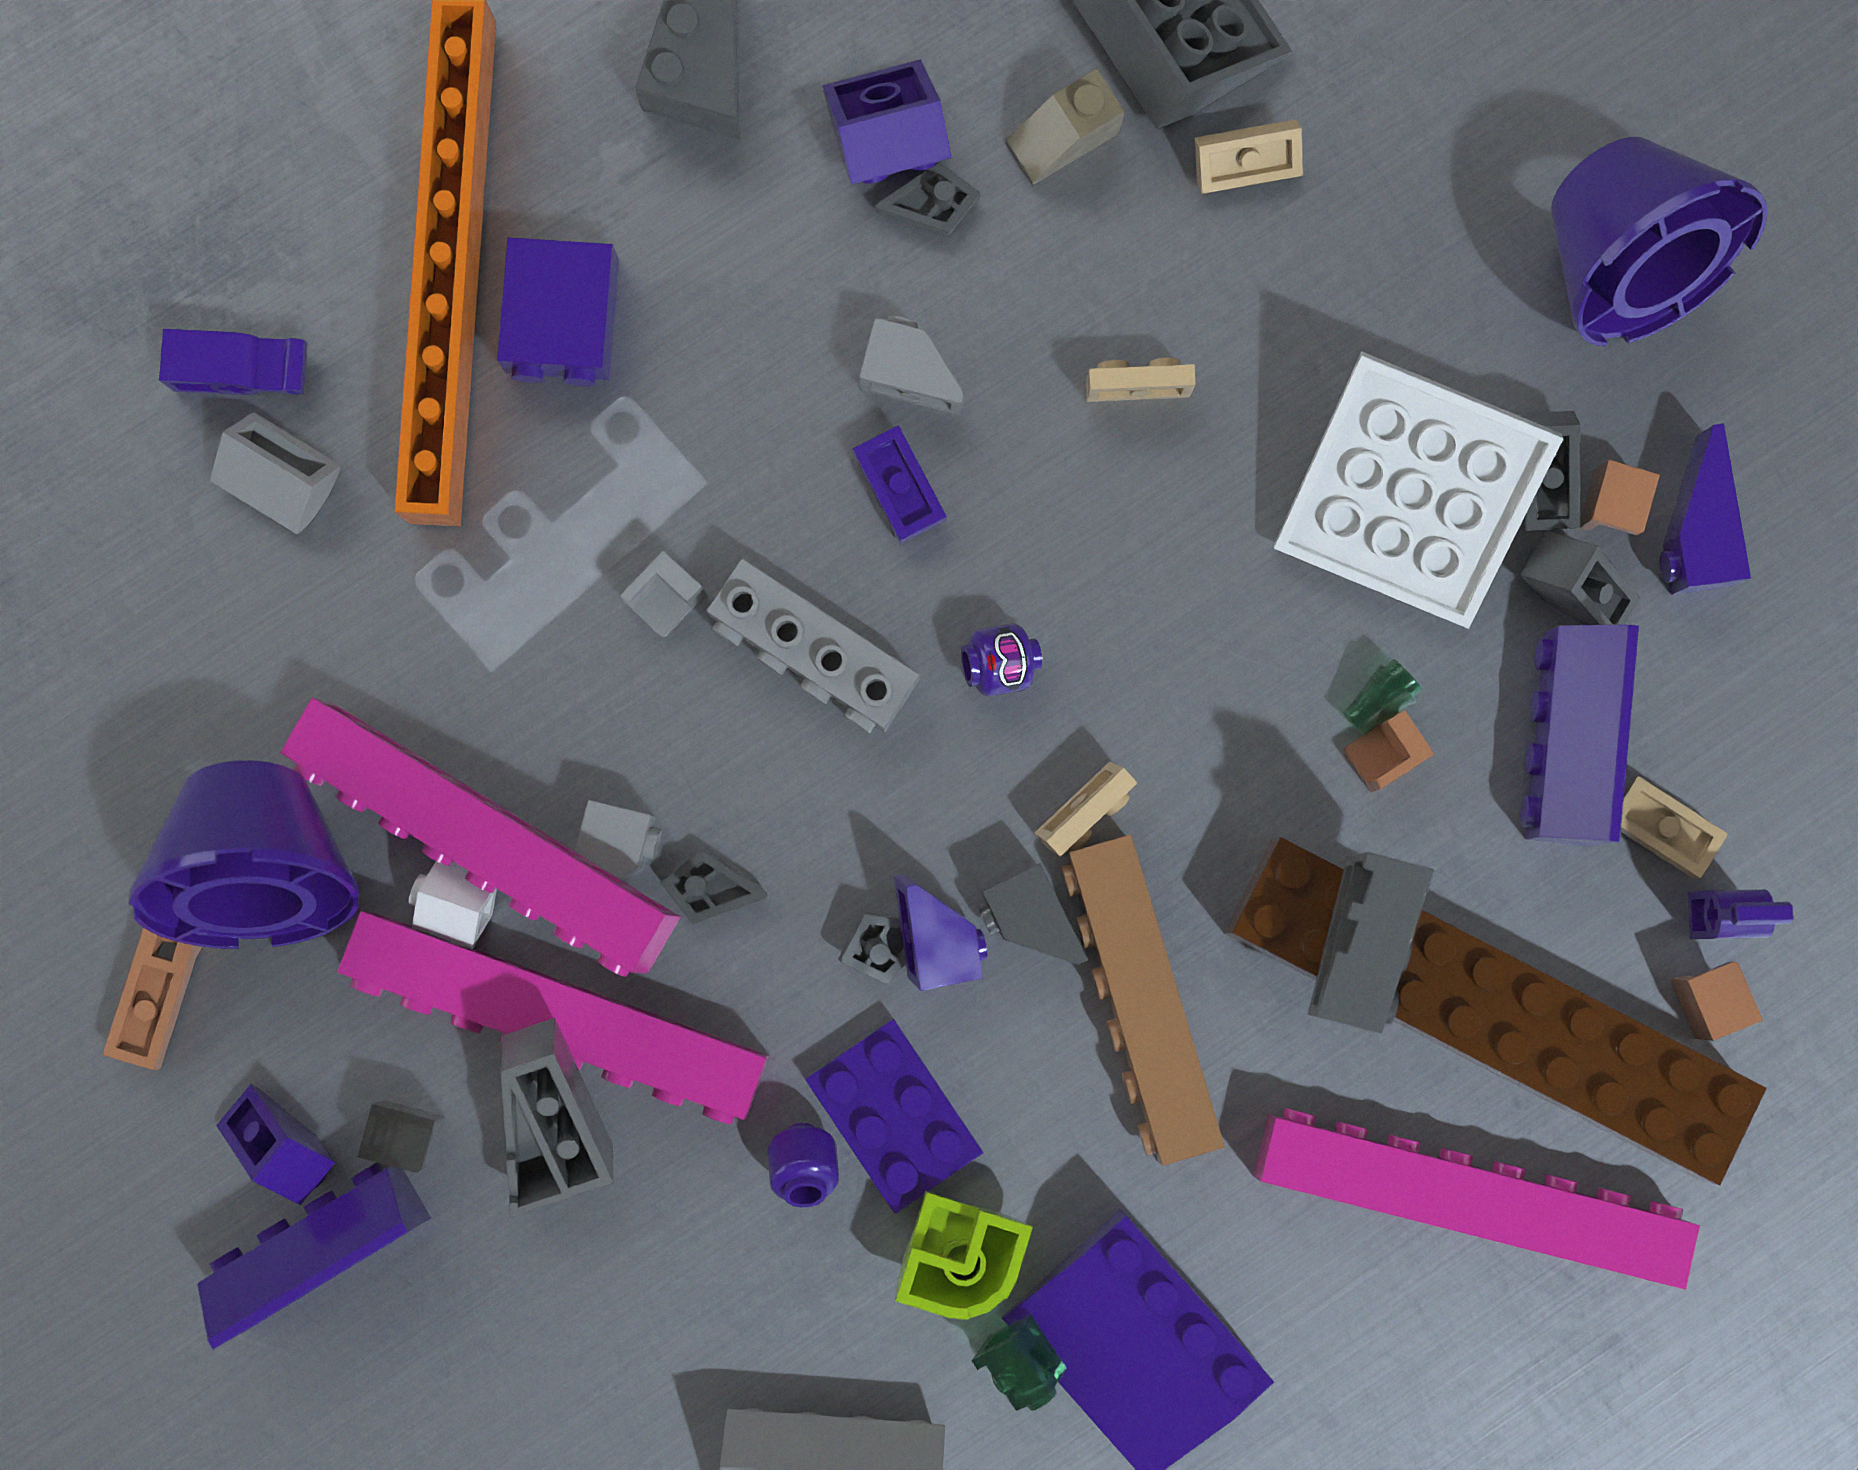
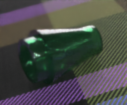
(1383, 696)

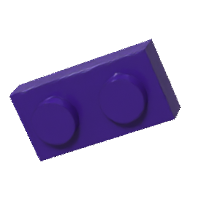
(899, 484)

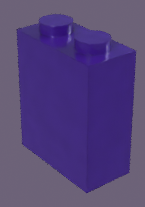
(558, 310)

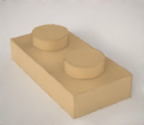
(1249, 156)
(1160, 380)
(1100, 796)
(1669, 828)

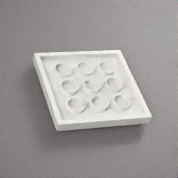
(1417, 490)

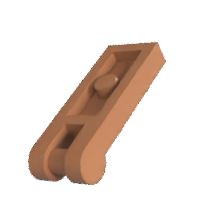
(150, 1002)

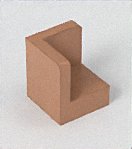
(1619, 498)
(1388, 751)
(1717, 1001)

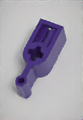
(231, 363)
(1735, 914)

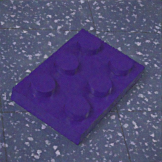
(894, 1116)

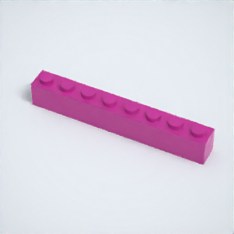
(481, 837)
(596, 1028)
(1477, 1200)

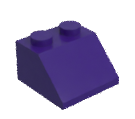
(887, 122)

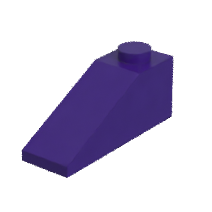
(1705, 531)

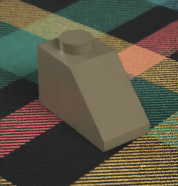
(1066, 127)

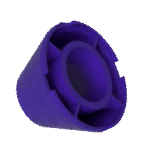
(1648, 237)
(244, 862)

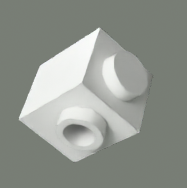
(450, 905)

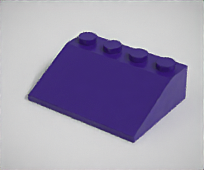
(1141, 1347)

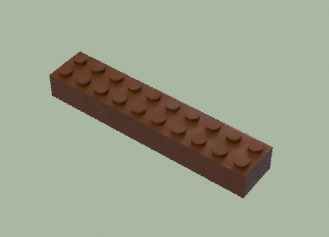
(1519, 1023)

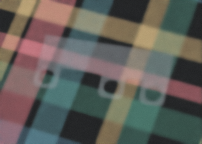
(565, 557)

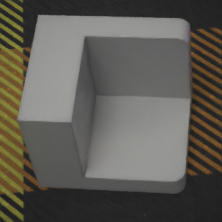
(663, 594)

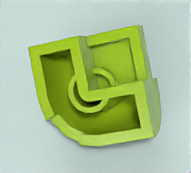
(960, 1258)

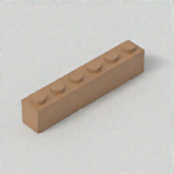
(1144, 1001)

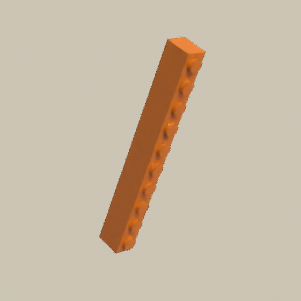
(445, 263)

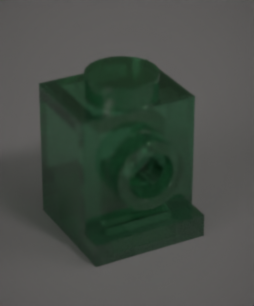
(1022, 1364)

